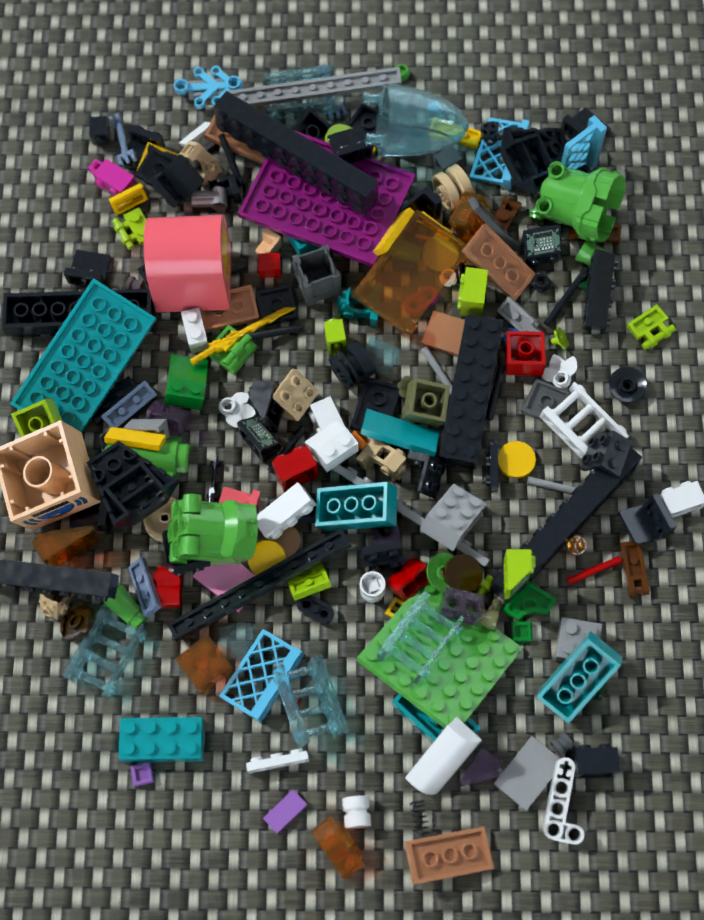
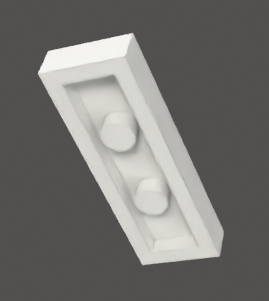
(277, 760)

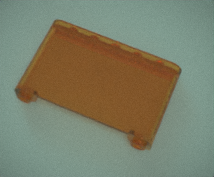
(411, 273)

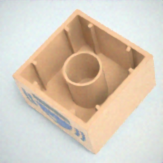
(46, 476)

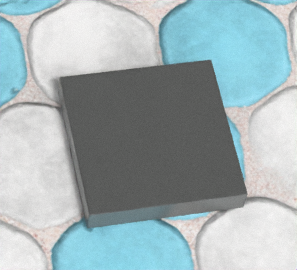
(543, 395)

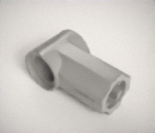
(213, 198)

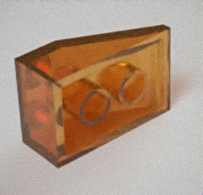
(62, 545)

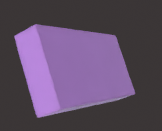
(285, 811)

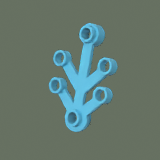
(210, 86)

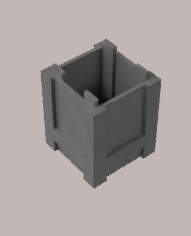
(317, 275)

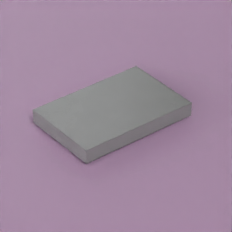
(527, 773)

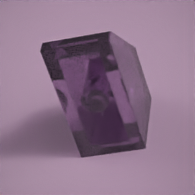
(482, 769)

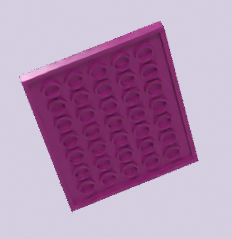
(307, 214)

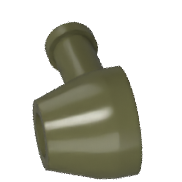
(490, 617)

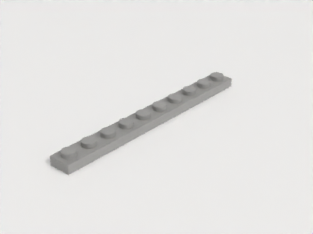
(319, 87)
(413, 514)

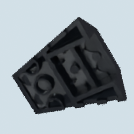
(530, 153)
(130, 484)

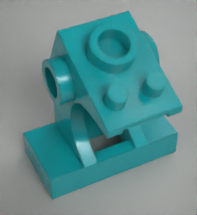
(346, 308)

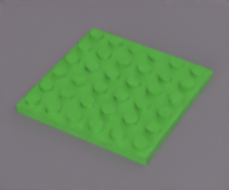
(459, 675)

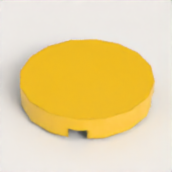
(516, 459)
(266, 555)

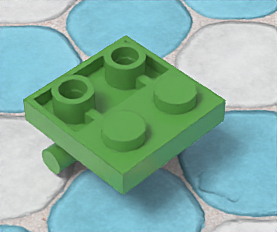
(236, 355)

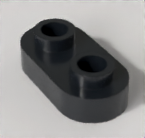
(315, 610)

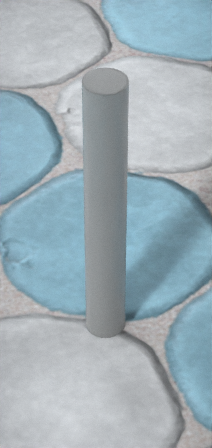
(436, 367)
(550, 485)

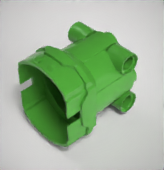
(581, 199)
(212, 531)

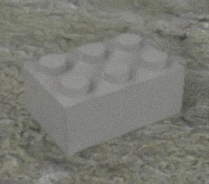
(453, 517)

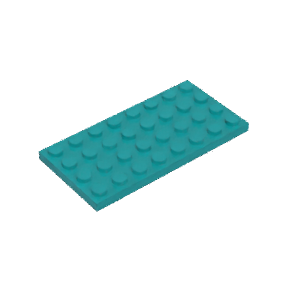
(86, 355)

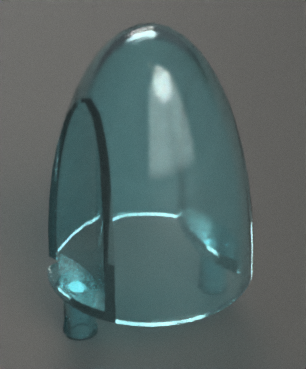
(413, 122)

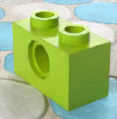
(335, 336)

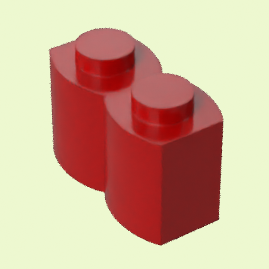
(409, 580)
(168, 588)

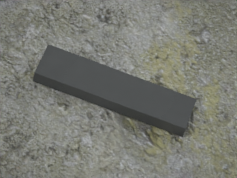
(493, 223)

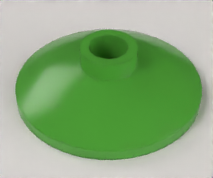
(433, 570)

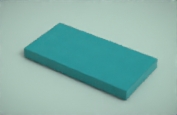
(399, 432)

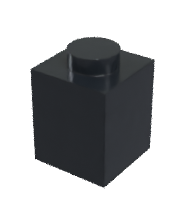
(99, 130)

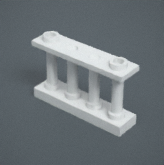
(565, 430)

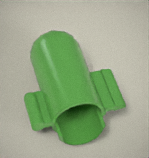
(171, 457)

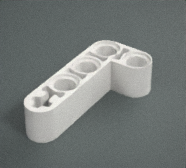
(563, 799)

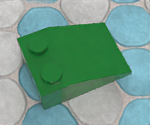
(186, 383)

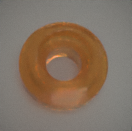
(581, 545)

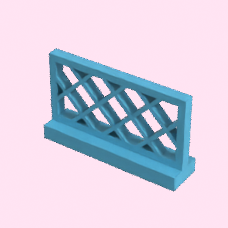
(586, 146)
(506, 179)
(271, 692)

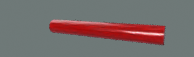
(594, 570)

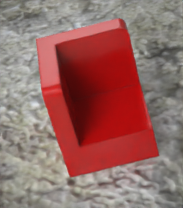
(269, 265)

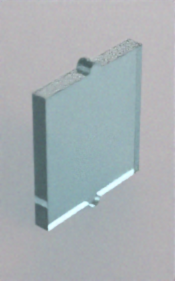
(382, 354)
(236, 641)

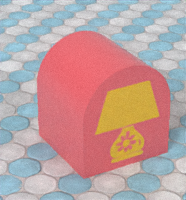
(188, 262)

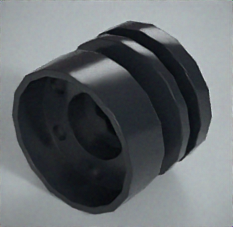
(355, 362)

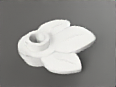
(560, 369)
(240, 409)

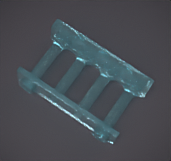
(327, 106)
(401, 634)
(85, 653)
(323, 688)

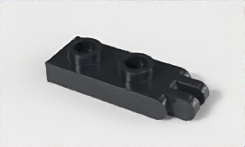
(492, 463)

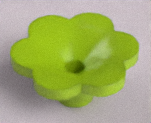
(560, 338)

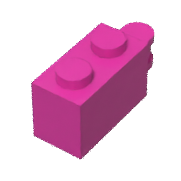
(111, 176)

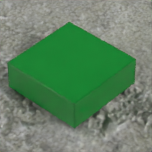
(521, 631)

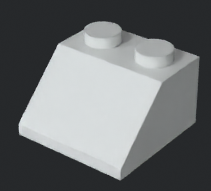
(332, 445)

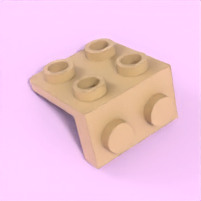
(295, 395)

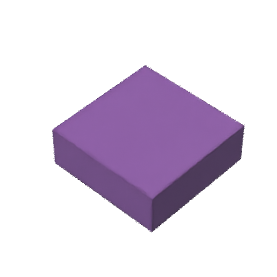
(142, 774)

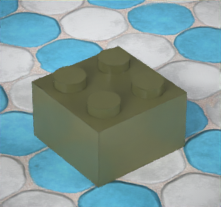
(426, 402)

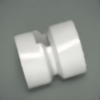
(372, 587)
(356, 812)

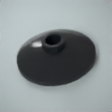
(630, 377)

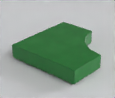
(529, 601)

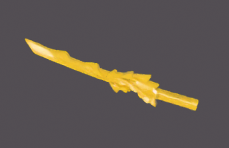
(226, 343)

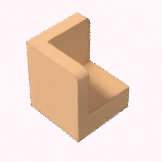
(271, 242)

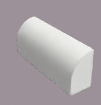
(443, 758)

